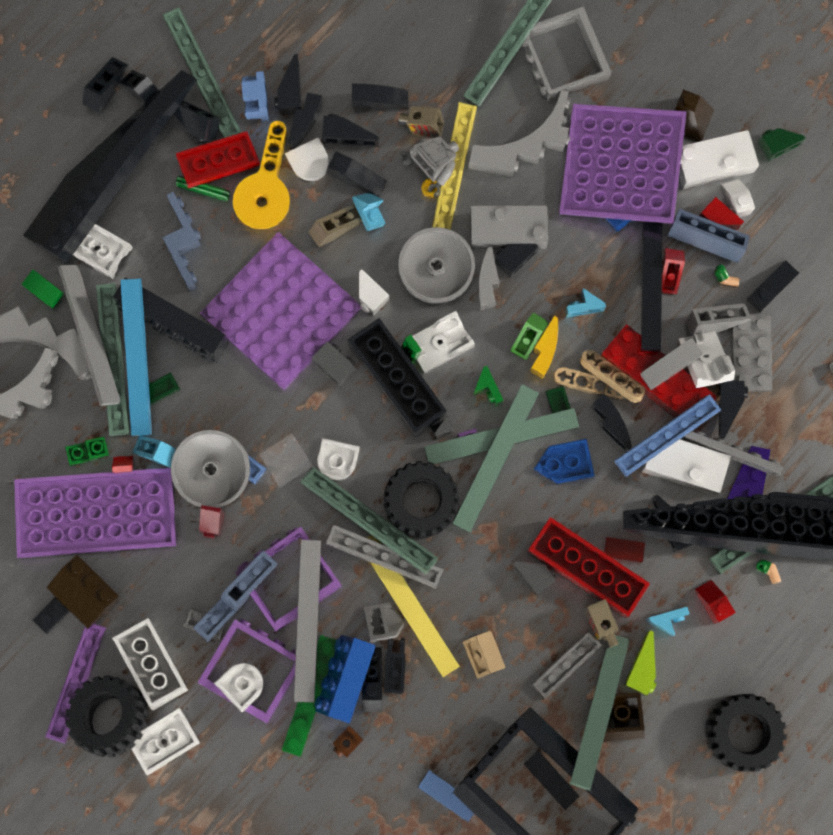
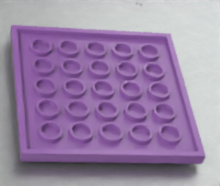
(623, 163)
(281, 310)

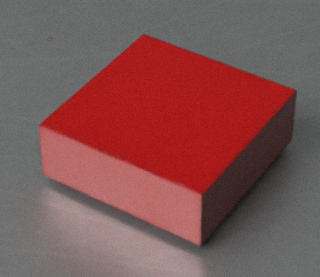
(122, 464)

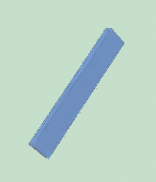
(667, 435)

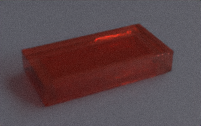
(624, 549)

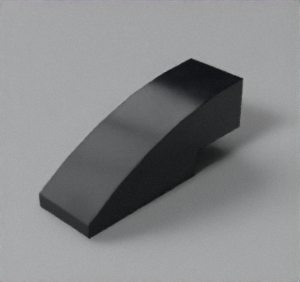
(379, 97)
(304, 119)
(613, 423)

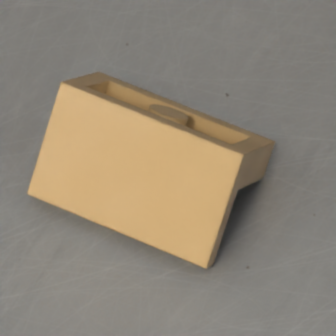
(484, 654)

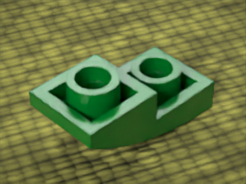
(42, 288)
(87, 451)

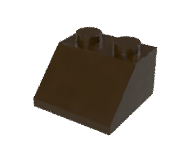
(626, 718)

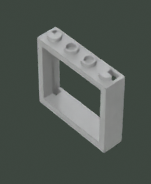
(580, 16)

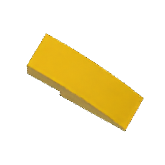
(545, 349)

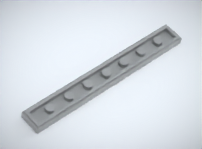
(89, 335)
(307, 621)

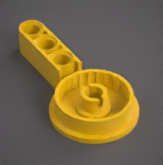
(264, 185)

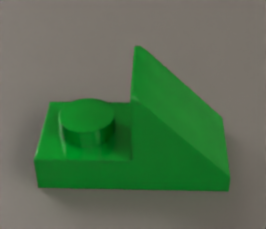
(487, 382)

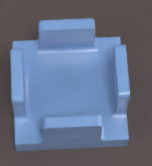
(255, 97)

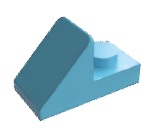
(367, 207)
(589, 305)
(663, 621)

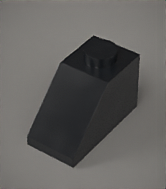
(139, 86)
(514, 257)

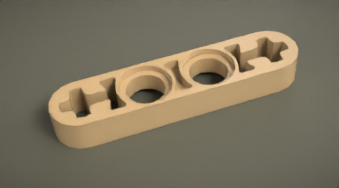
(614, 373)
(589, 387)

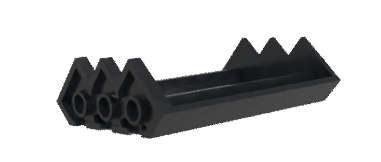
(559, 751)

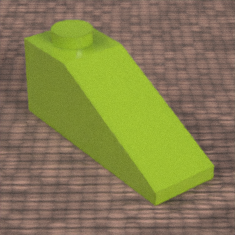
(643, 669)

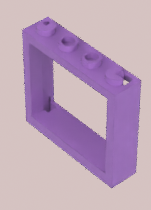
(277, 546)
(261, 636)

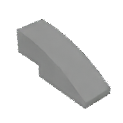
(487, 281)
(671, 364)

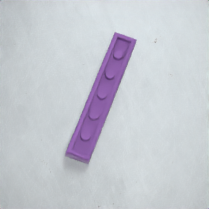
(77, 675)

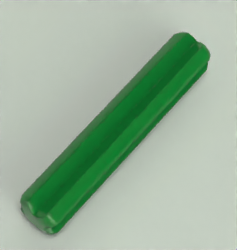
(205, 189)

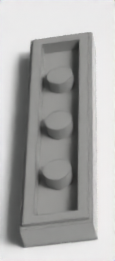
(566, 665)

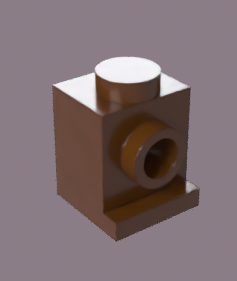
(354, 738)

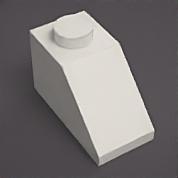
(738, 198)
(371, 295)

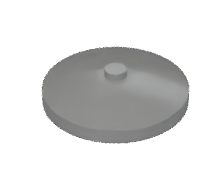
(436, 265)
(210, 468)

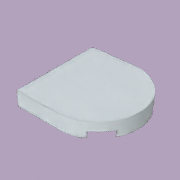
(309, 160)
(337, 459)
(241, 685)

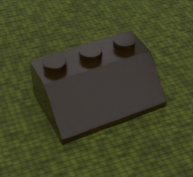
(83, 592)

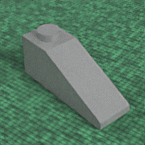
(717, 318)

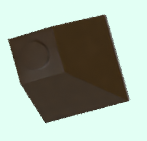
(697, 115)

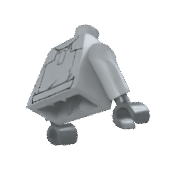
(434, 158)

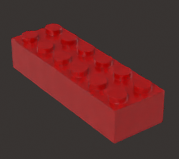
(674, 394)
(588, 567)

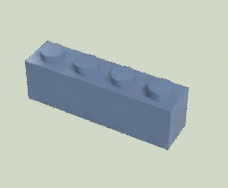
(708, 235)

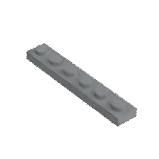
(753, 459)
(380, 555)

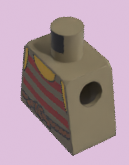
(423, 121)
(598, 615)

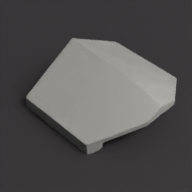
(382, 621)

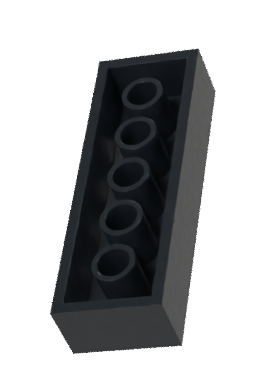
(180, 326)
(397, 377)

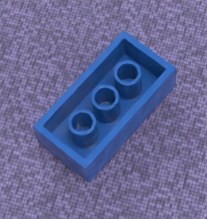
(344, 678)

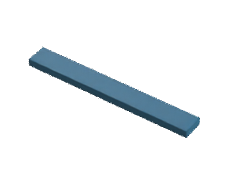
(136, 356)

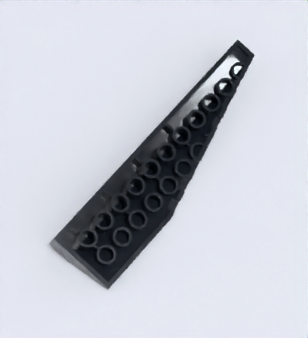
(100, 175)
(756, 524)

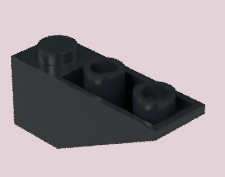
(373, 684)

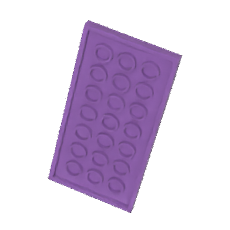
(94, 513)

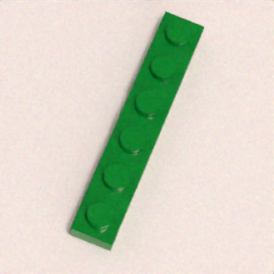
(305, 711)

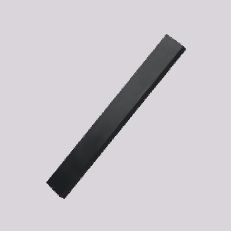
(651, 287)

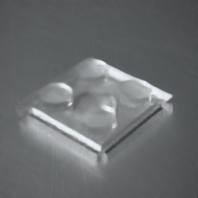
(286, 460)

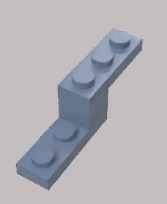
(182, 241)
(235, 596)

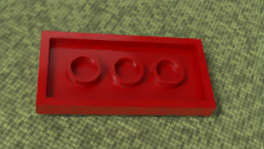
(217, 159)

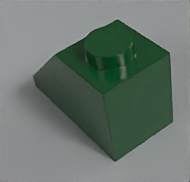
(779, 142)

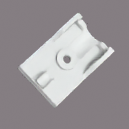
(108, 256)
(454, 339)
(713, 369)
(179, 737)

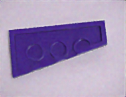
(750, 480)

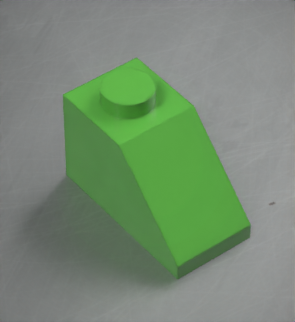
(529, 336)

